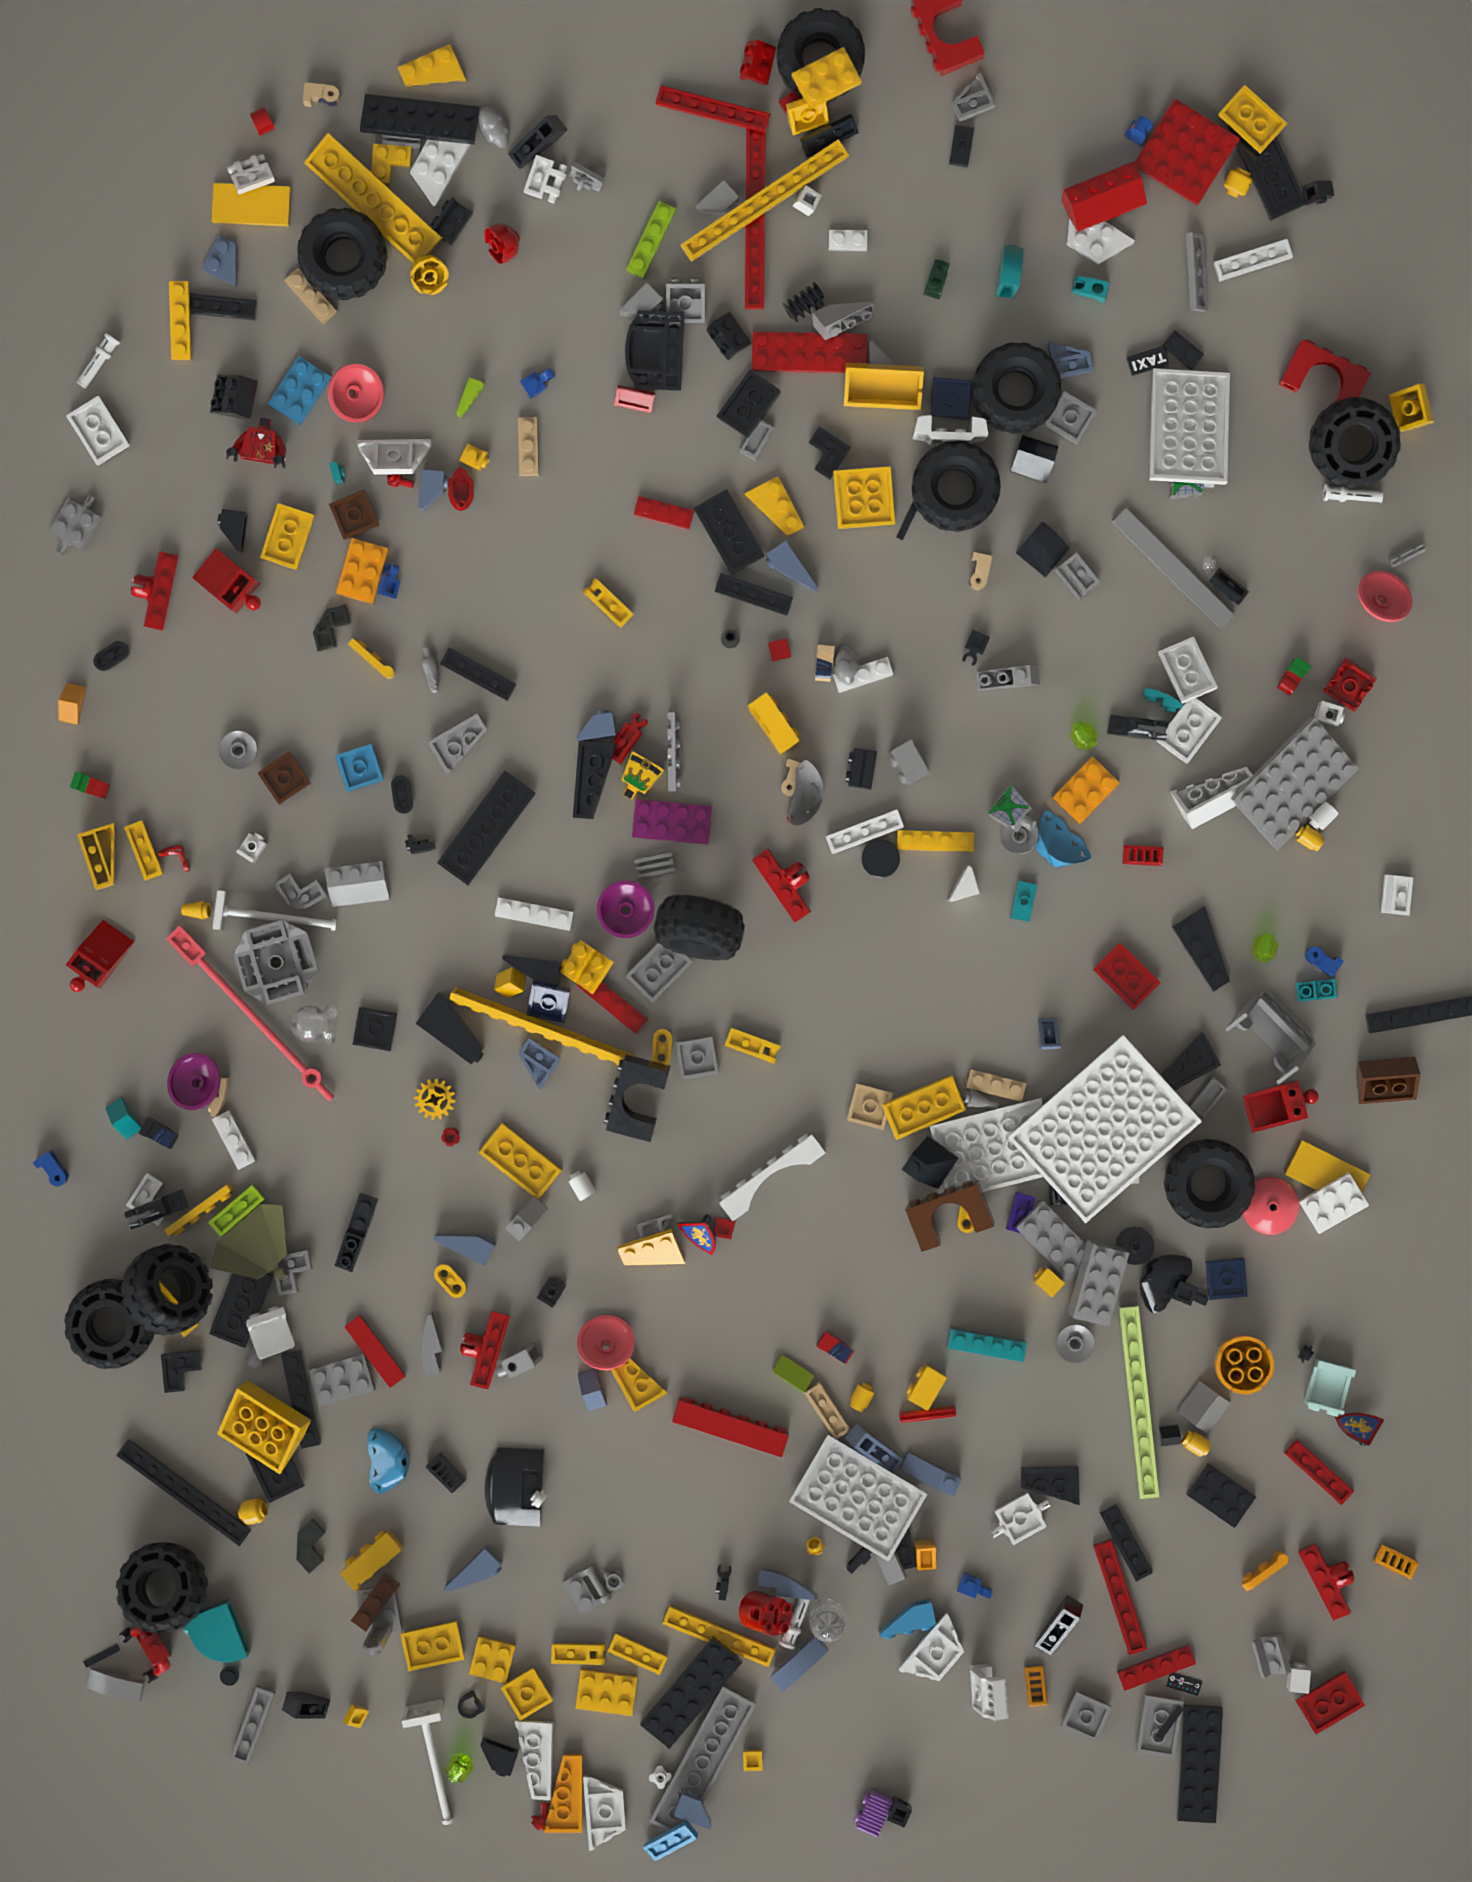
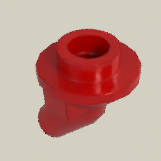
(396, 479)
(539, 1821)

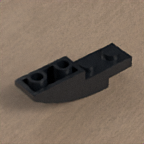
(356, 1232)

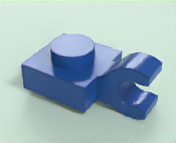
(535, 384)
(389, 584)
(972, 1585)

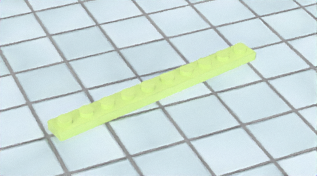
(1139, 1402)

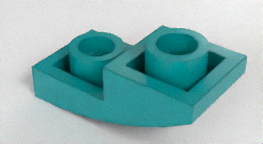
(1167, 701)
(1316, 990)

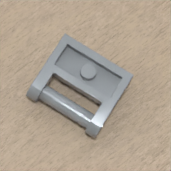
(582, 1593)

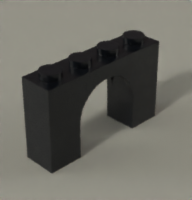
(622, 1118)

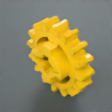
(437, 1107)

